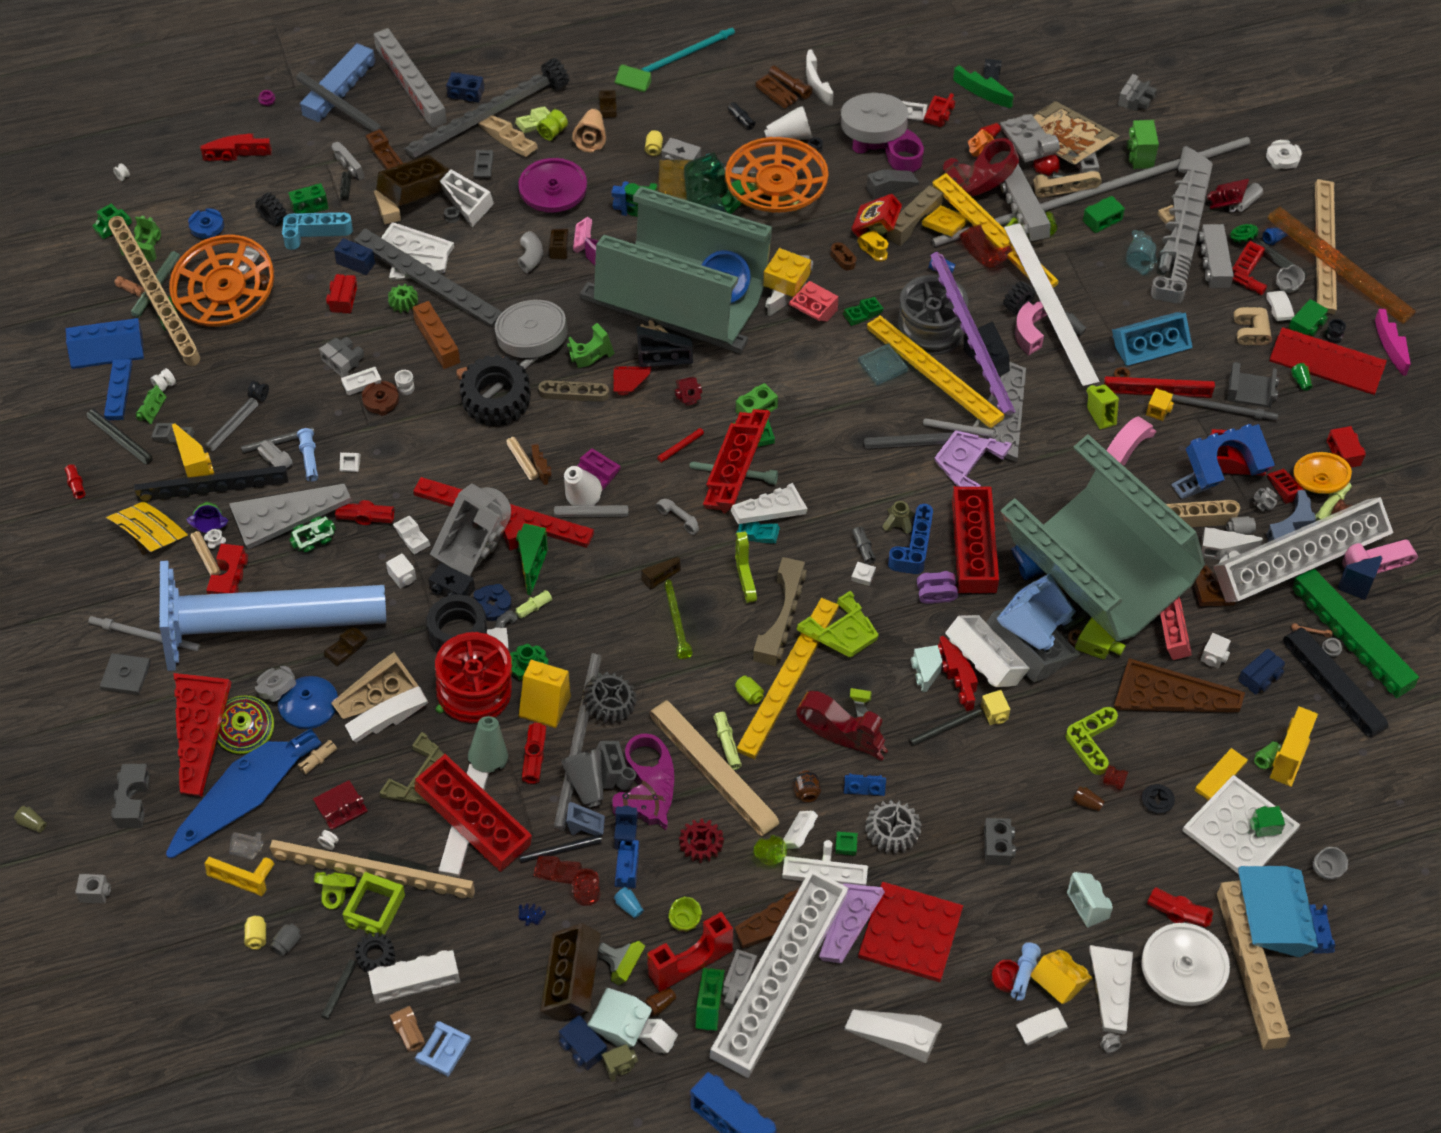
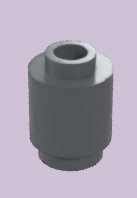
(285, 939)

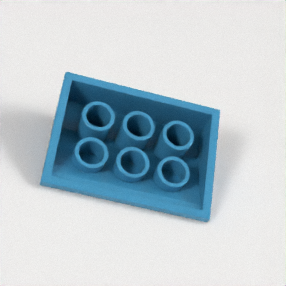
(1278, 909)

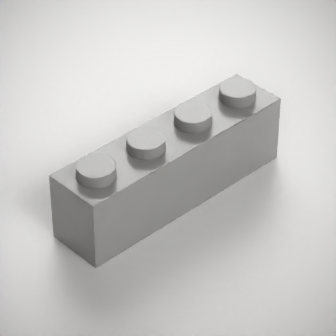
(1216, 256)

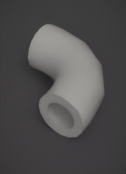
(533, 253)

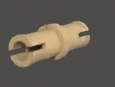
(317, 757)

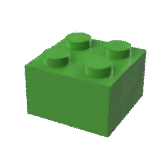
(1142, 144)

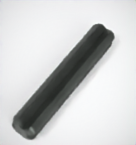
(380, 857)

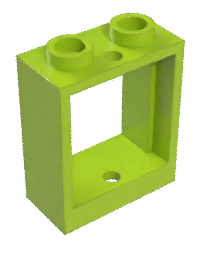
(381, 886)

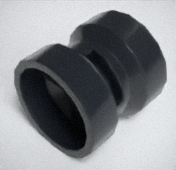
(1335, 331)

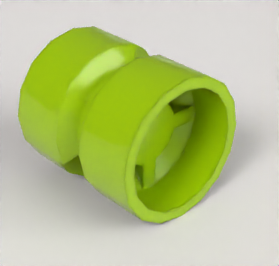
(552, 125)

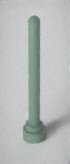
(770, 476)

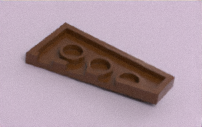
(764, 924)

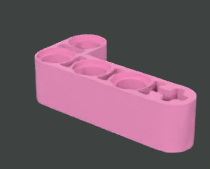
(1393, 555)

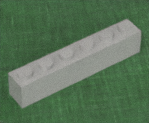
(1025, 206)

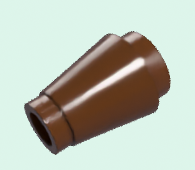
(1088, 799)
(660, 1001)

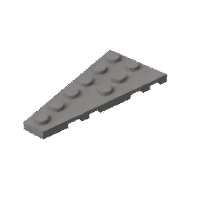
(1009, 427)
(274, 515)

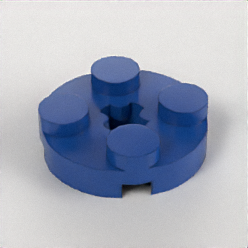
(207, 231)

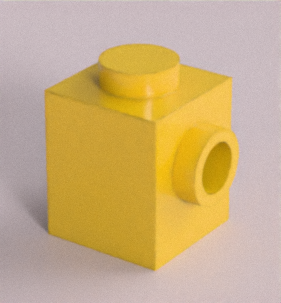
(1160, 404)

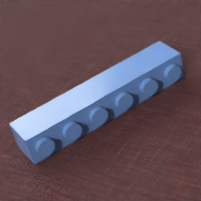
(339, 81)

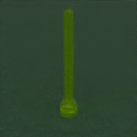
(683, 649)

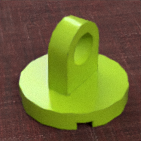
(334, 883)

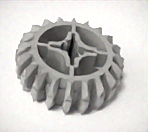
(881, 822)

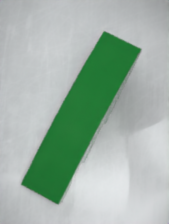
(986, 89)

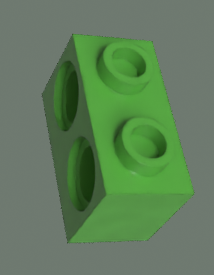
(759, 398)

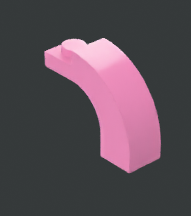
(1025, 332)
(1129, 438)

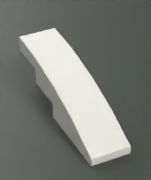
(388, 712)

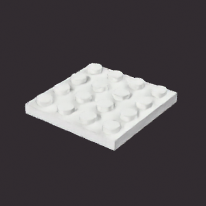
(1226, 830)

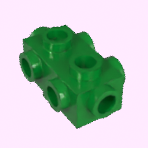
(317, 531)

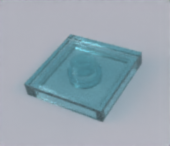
(882, 364)

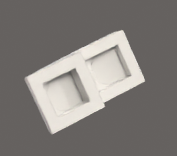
(1280, 305)
(411, 534)
(1042, 1025)

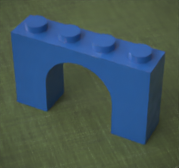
(1247, 440)

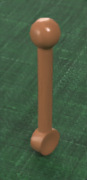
(1327, 633)

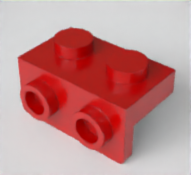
(939, 110)

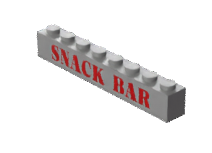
(410, 78)

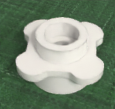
(214, 534)

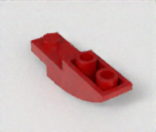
(233, 146)
(960, 670)

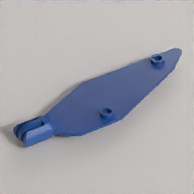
(241, 789)

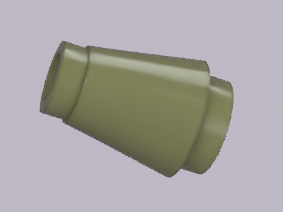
(30, 819)

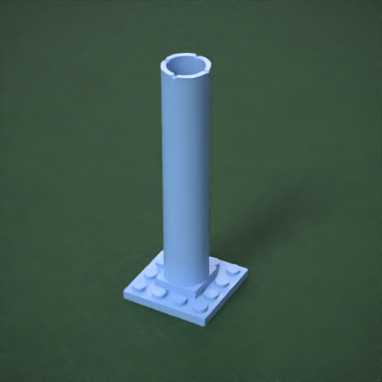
(261, 610)

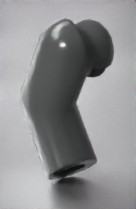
(504, 618)

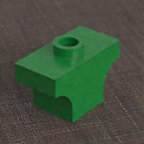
(101, 226)

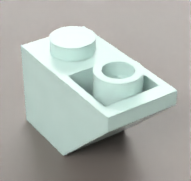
(927, 664)

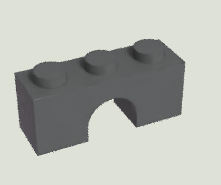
(131, 780)

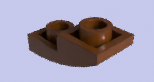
(541, 464)

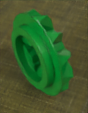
(1244, 233)

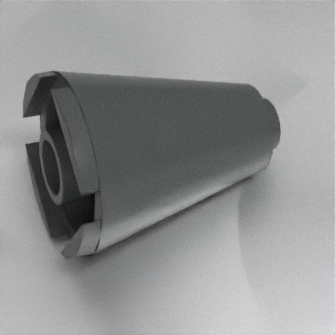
(586, 776)

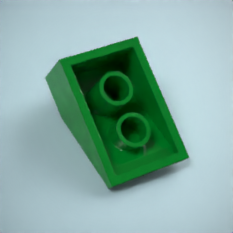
(533, 551)

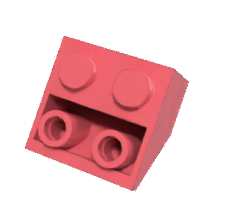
(815, 302)

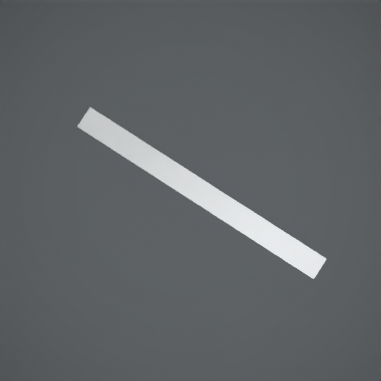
(1051, 305)

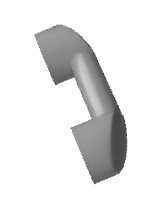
(664, 506)

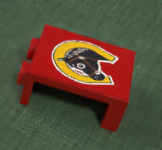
(880, 210)

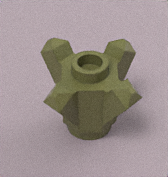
(899, 517)

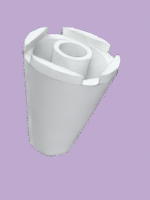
(792, 125)
(581, 487)

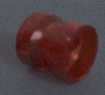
(1115, 777)

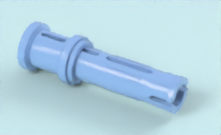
(308, 447)
(1026, 964)

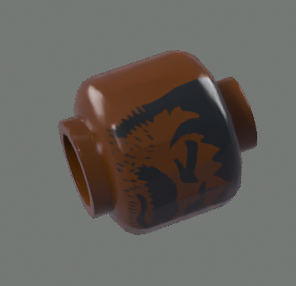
(807, 786)

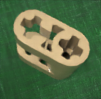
(1260, 323)

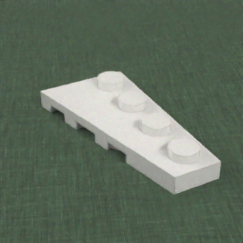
(1112, 980)

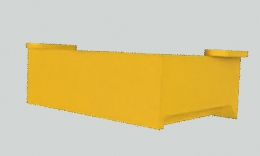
(1294, 747)

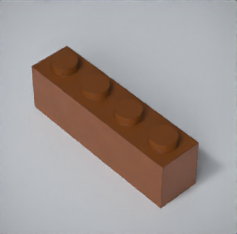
(436, 335)

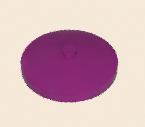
(552, 185)

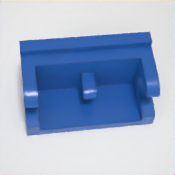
(627, 865)
(1322, 930)

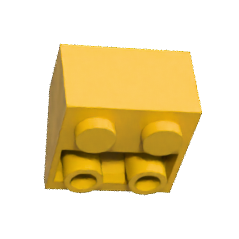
(1060, 975)

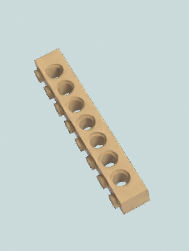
(1253, 968)

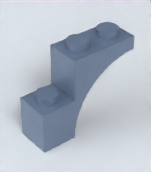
(1301, 517)

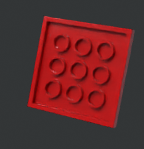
(911, 932)

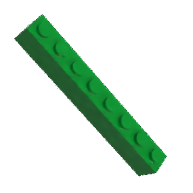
(1355, 633)

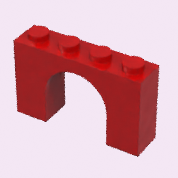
(667, 969)

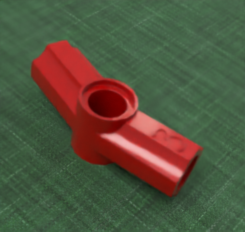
(1180, 909)

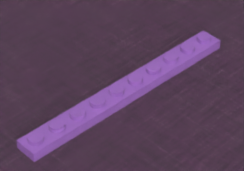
(975, 340)

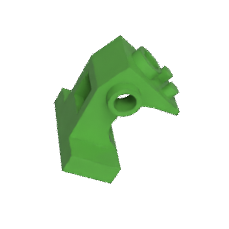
(146, 230)
(593, 350)

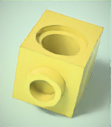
(995, 707)

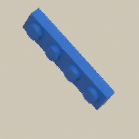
(118, 389)

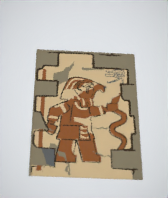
(1076, 134)

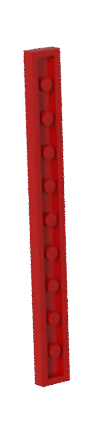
(554, 527)

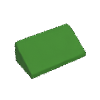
(633, 78)

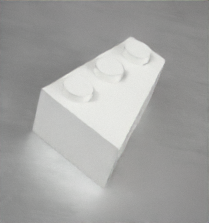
(467, 196)

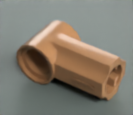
(406, 1025)

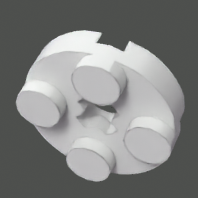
(1279, 161)

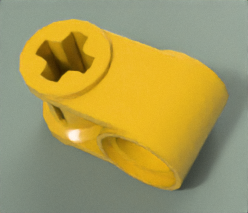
(874, 245)

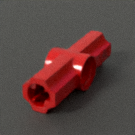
(365, 513)
(533, 762)

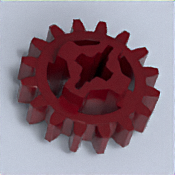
(701, 840)

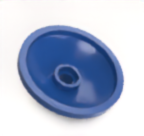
(732, 264)
(309, 710)

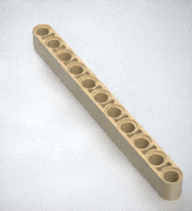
(154, 291)

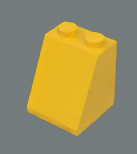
(544, 694)

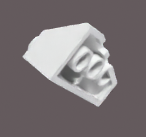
(900, 1032)

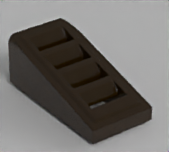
(558, 244)
(658, 573)

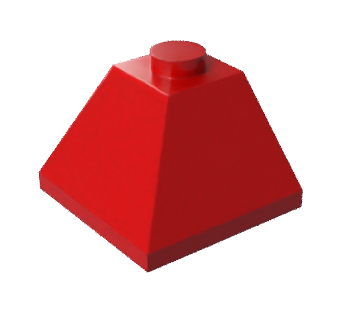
(629, 377)

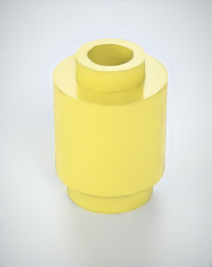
(654, 143)
(255, 932)

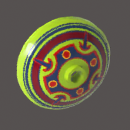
(253, 732)

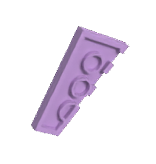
(849, 921)

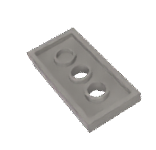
(1029, 138)

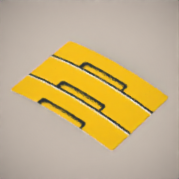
(148, 525)

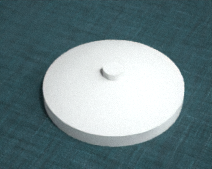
(1185, 964)

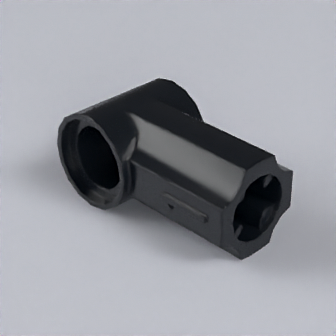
(992, 69)

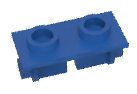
(865, 785)

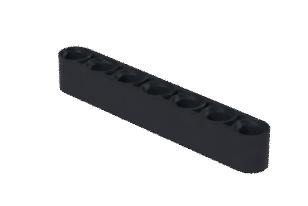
(1336, 682)

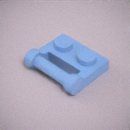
(448, 1052)

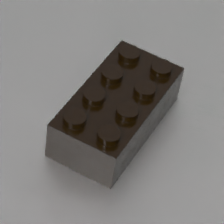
(411, 180)
(570, 972)

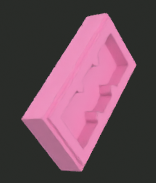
(582, 231)

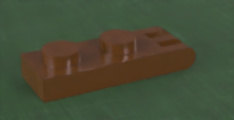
(776, 91)

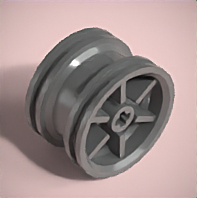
(934, 323)

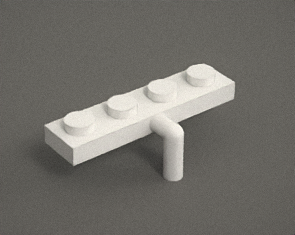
(846, 873)

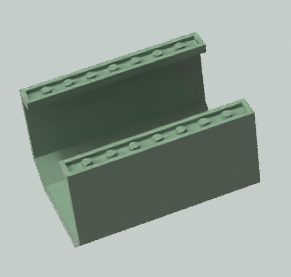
(664, 268)
(1112, 546)

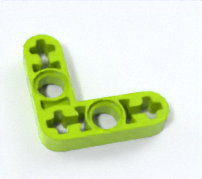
(742, 564)
(1086, 735)

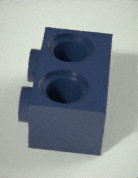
(465, 87)

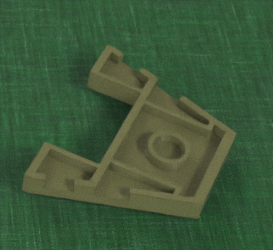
(397, 791)

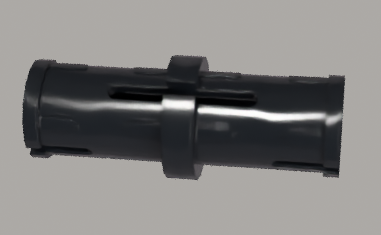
(741, 115)

